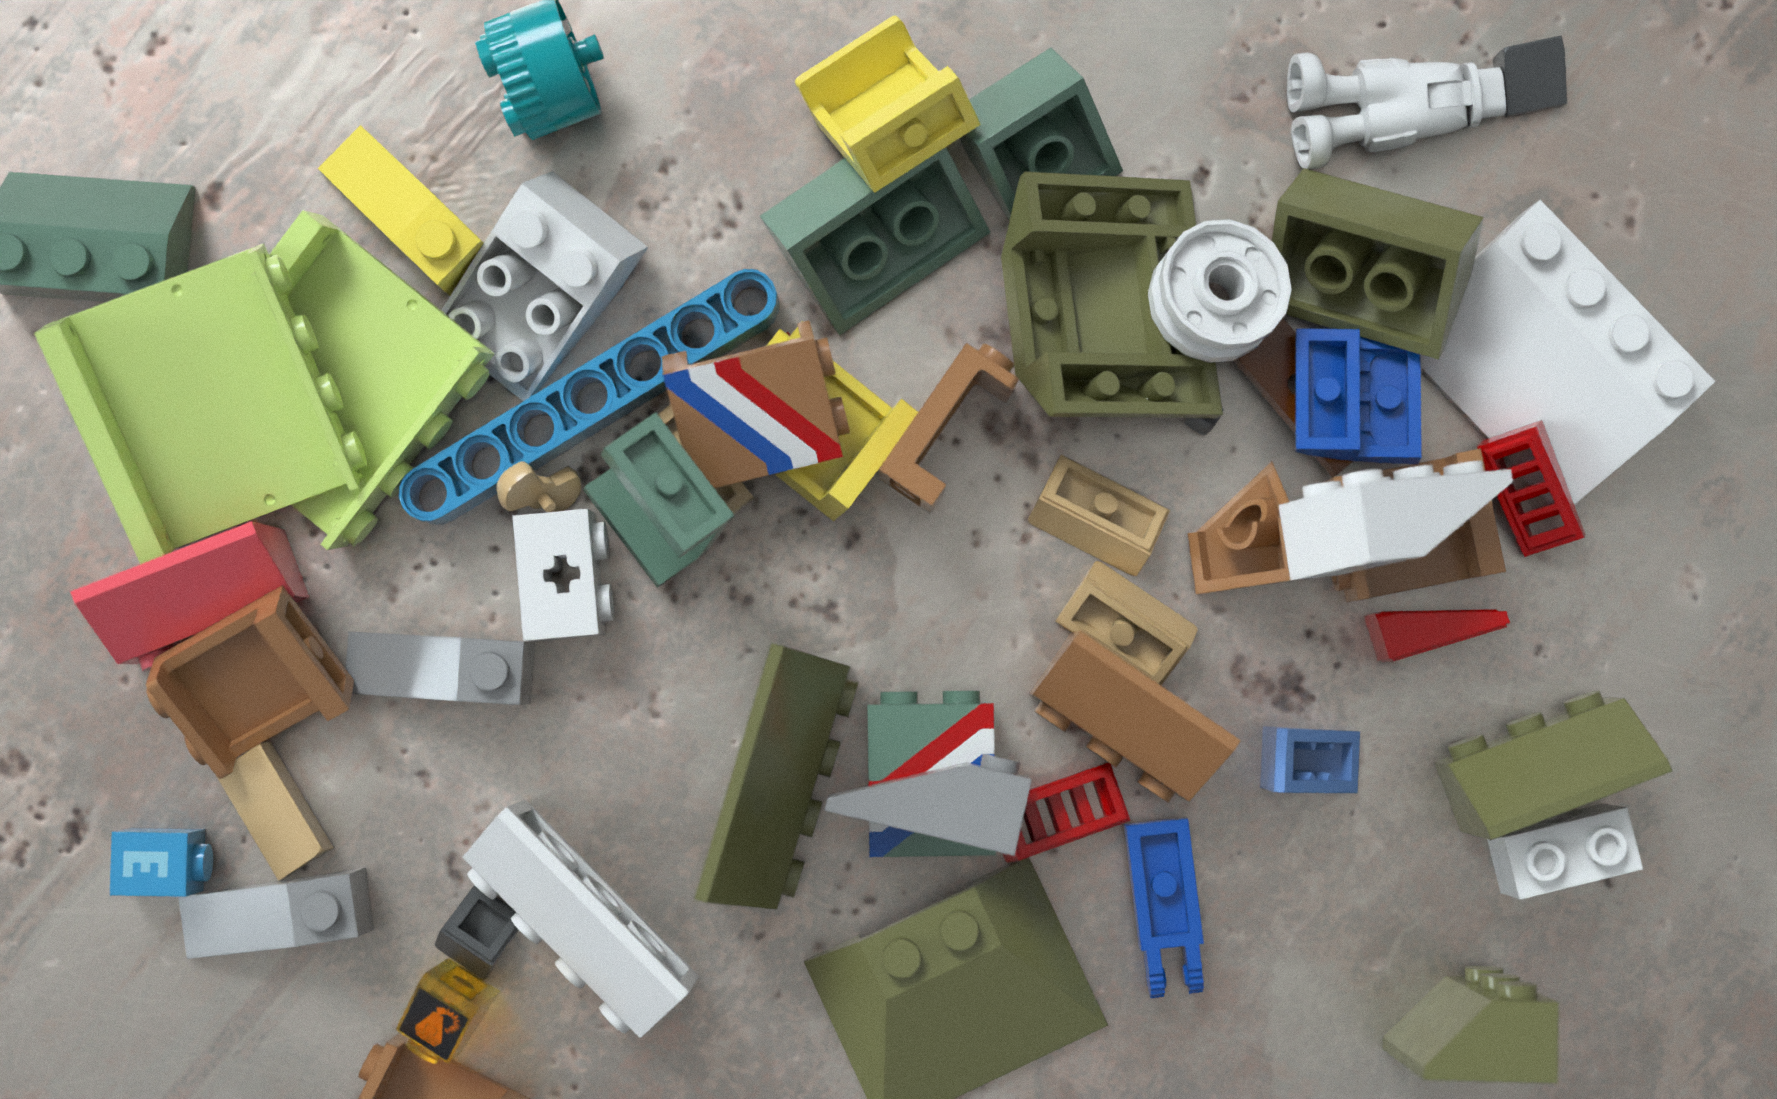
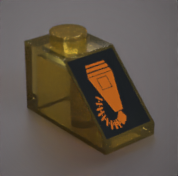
(445, 1011)

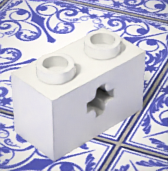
(539, 548)
(1566, 851)

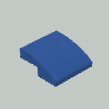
(1356, 398)

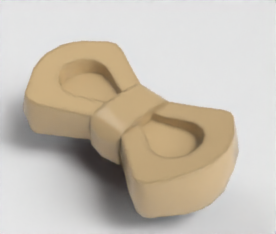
(522, 487)

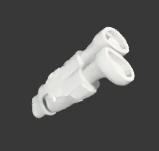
(1395, 100)

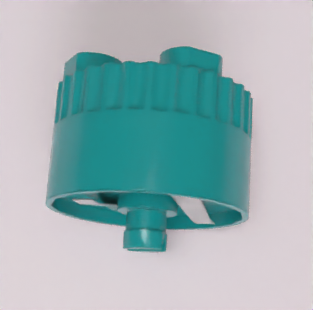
(540, 68)

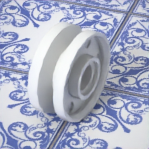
(1242, 264)

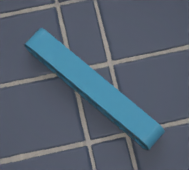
(560, 398)

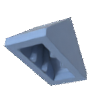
(1309, 760)

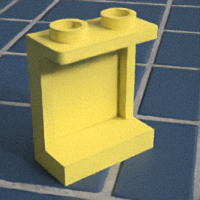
(886, 103)
(872, 436)

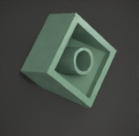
(1037, 123)

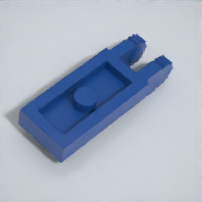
(1165, 899)

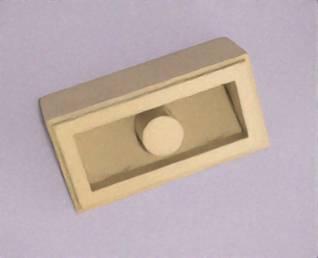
(1098, 516)
(1128, 622)
(275, 811)

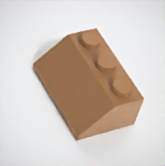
(1131, 718)

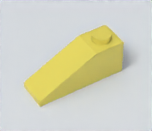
(402, 208)

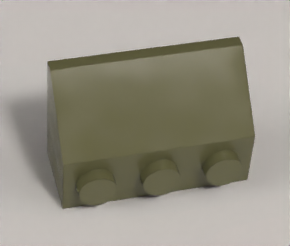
(1375, 260)
(1548, 765)
(1479, 1031)

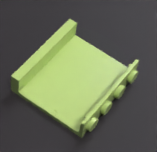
(391, 358)
(202, 401)

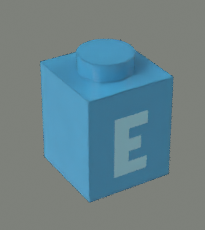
(159, 862)

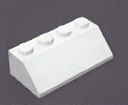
(580, 918)

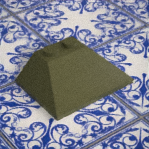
(1080, 302)
(957, 990)

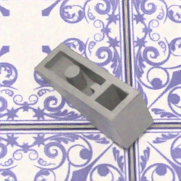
(441, 667)
(954, 803)
(277, 914)

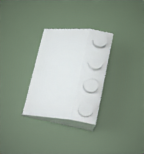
(1564, 345)

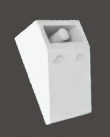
(542, 280)
(1382, 519)

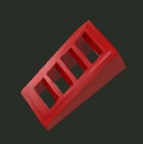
(1536, 438)
(1409, 633)
(1109, 799)

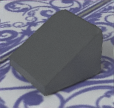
(1533, 75)
(478, 933)

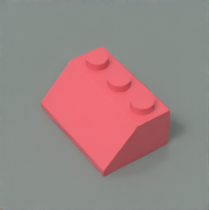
(187, 591)

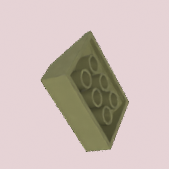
(775, 780)

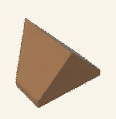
(1243, 539)

